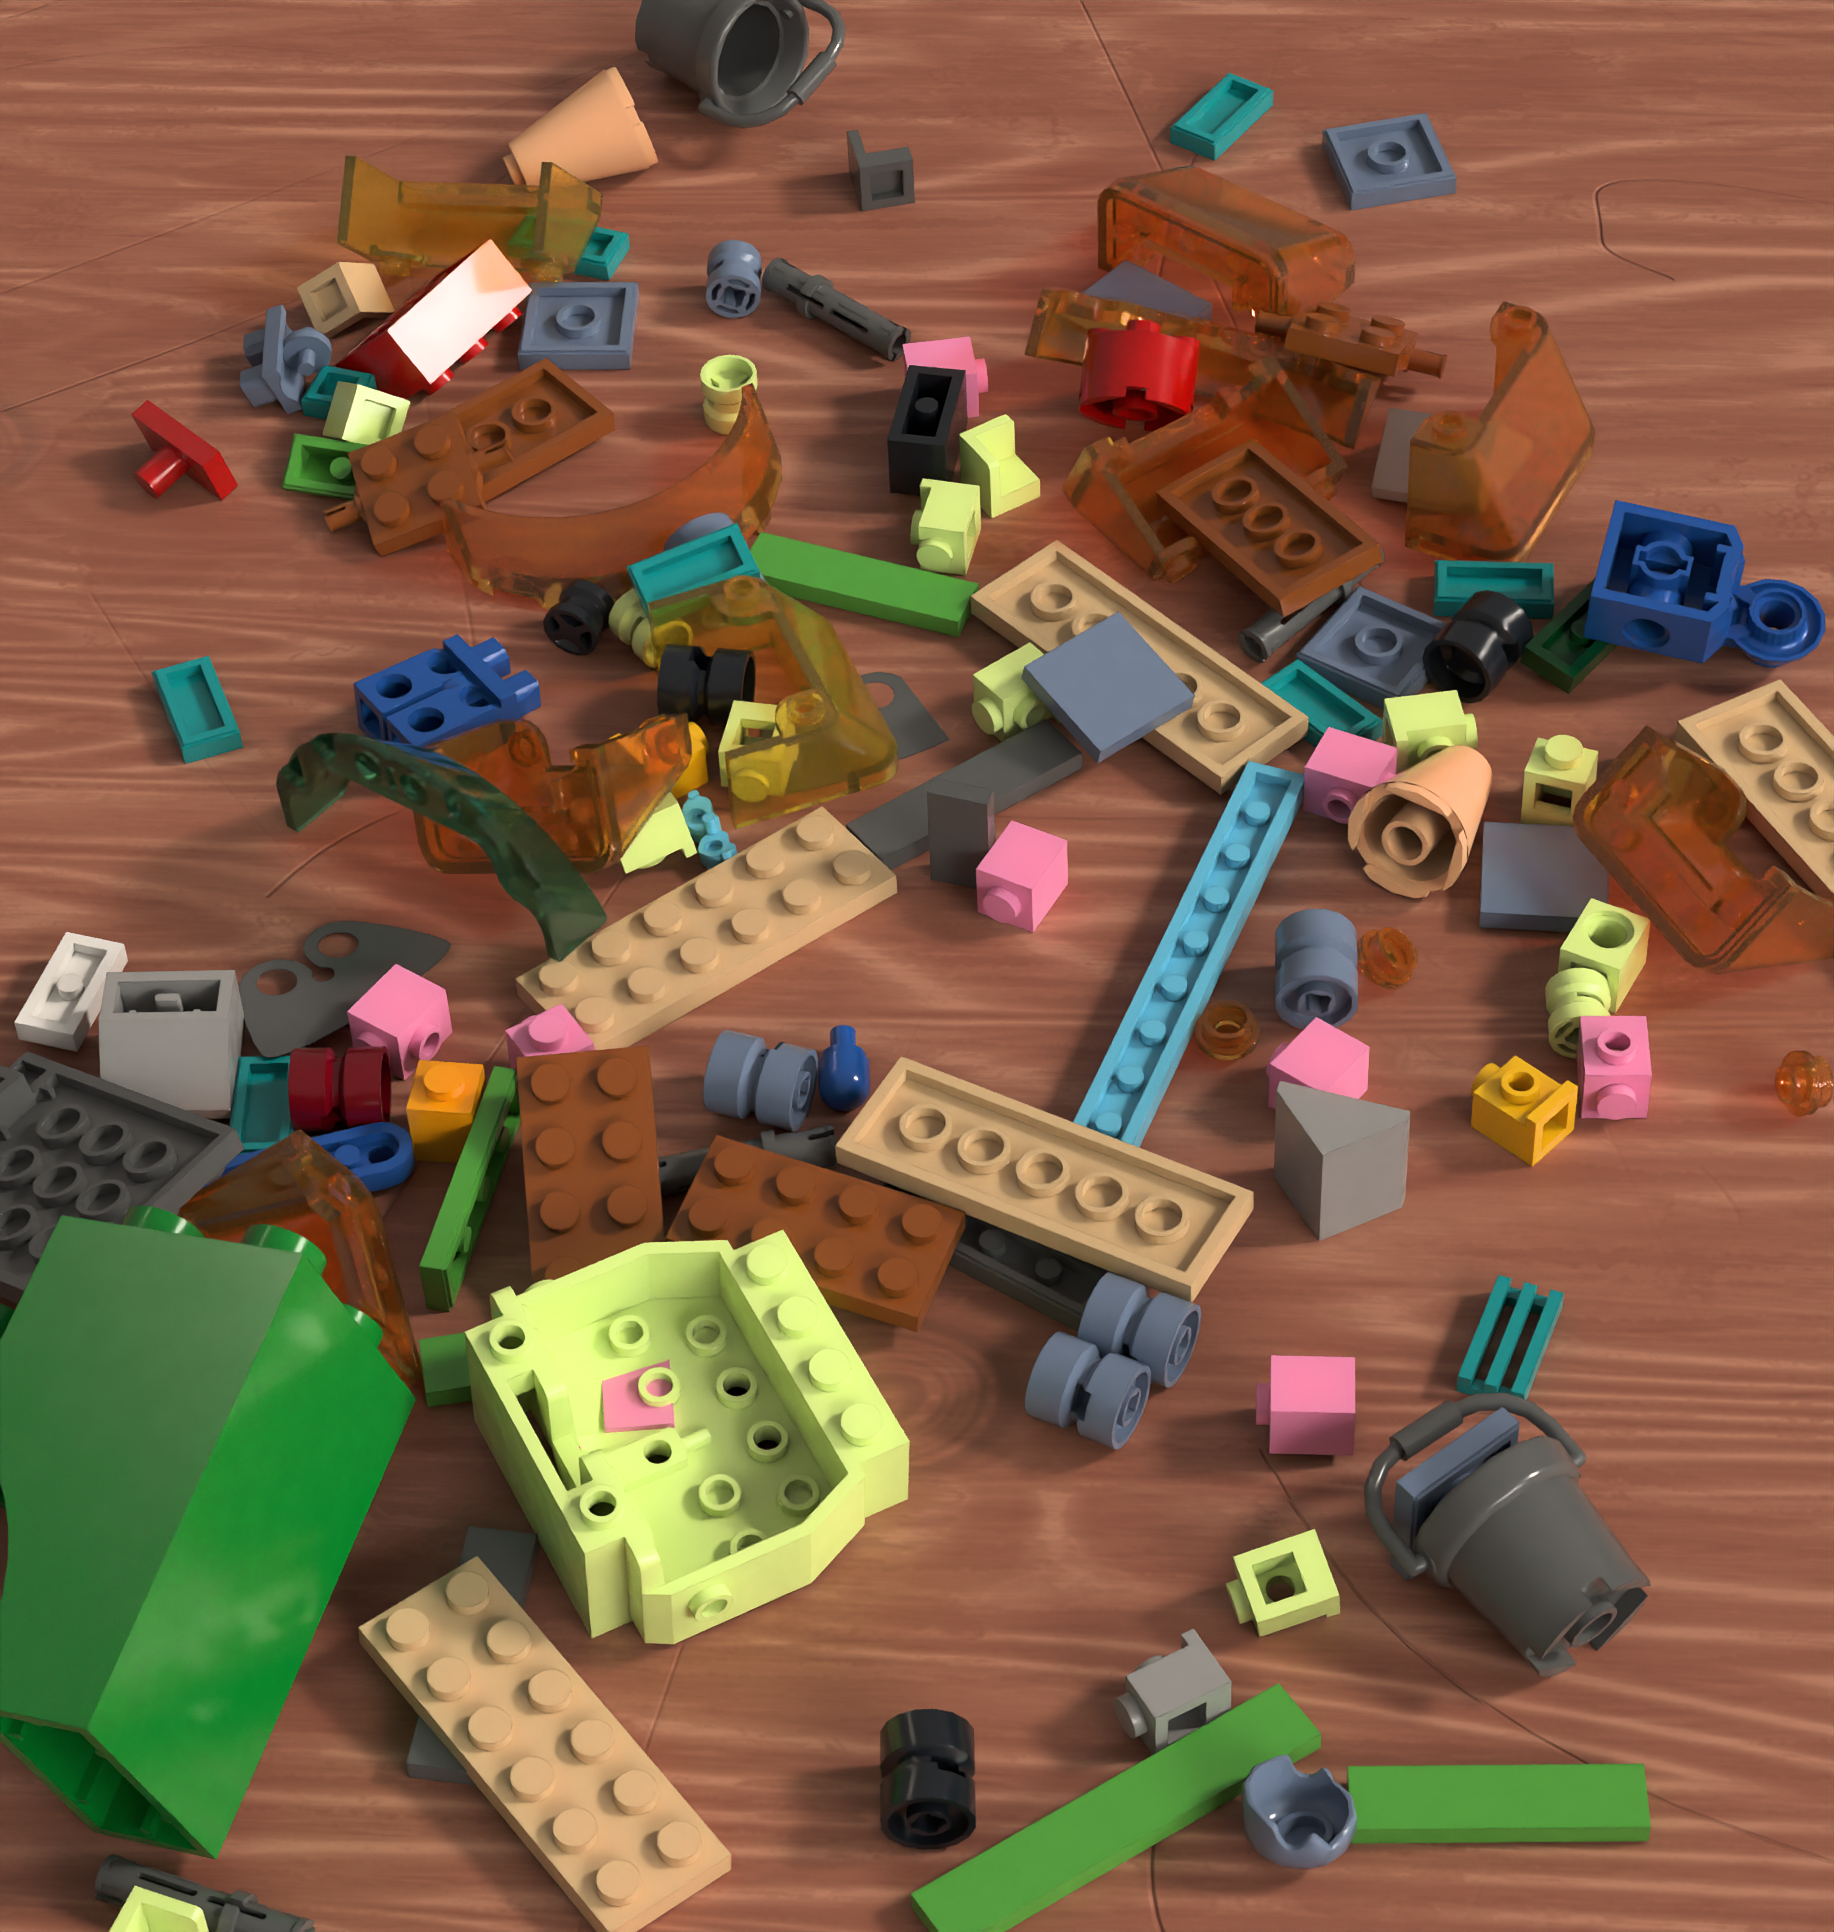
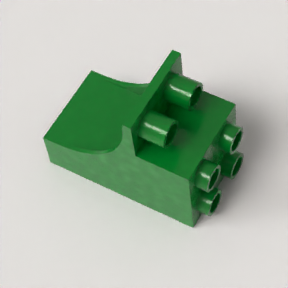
(178, 1505)

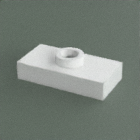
(69, 992)

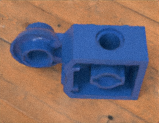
(1676, 592)

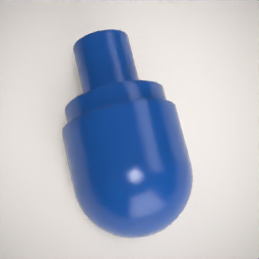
(843, 1071)

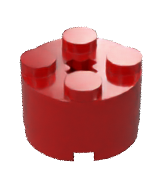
(1137, 375)

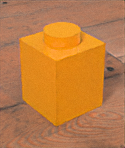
(443, 1108)

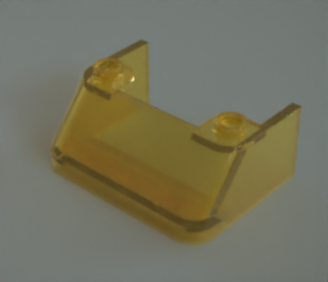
(439, 222)
(828, 730)

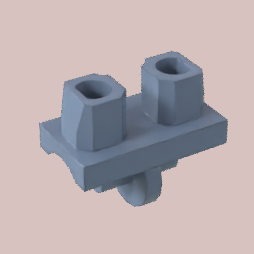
(282, 361)

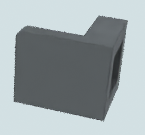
(880, 177)

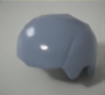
(1296, 1815)

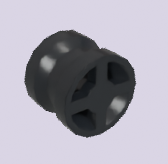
(579, 617)

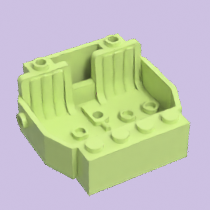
(721, 1517)

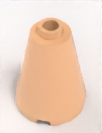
(586, 134)
(1422, 822)

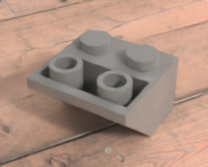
(173, 1037)

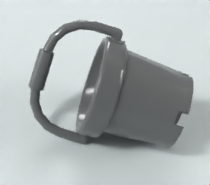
(739, 53)
(1517, 1537)

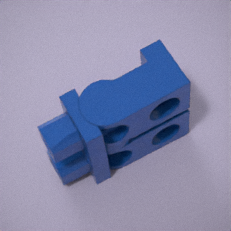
(443, 693)

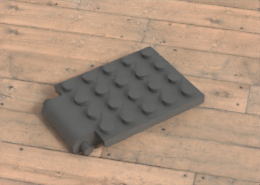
(92, 1155)

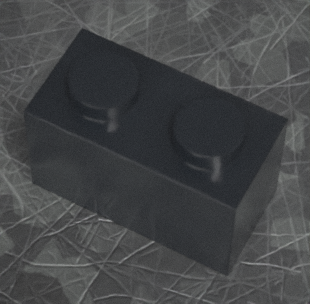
(927, 428)

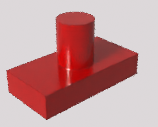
(178, 454)

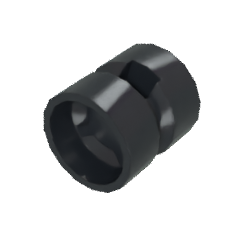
(1478, 646)
(704, 684)
(927, 1779)

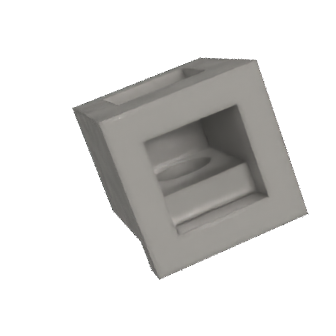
(1173, 1694)

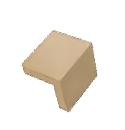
(344, 297)

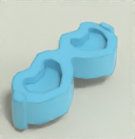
(707, 831)

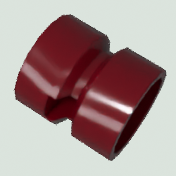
(339, 1088)

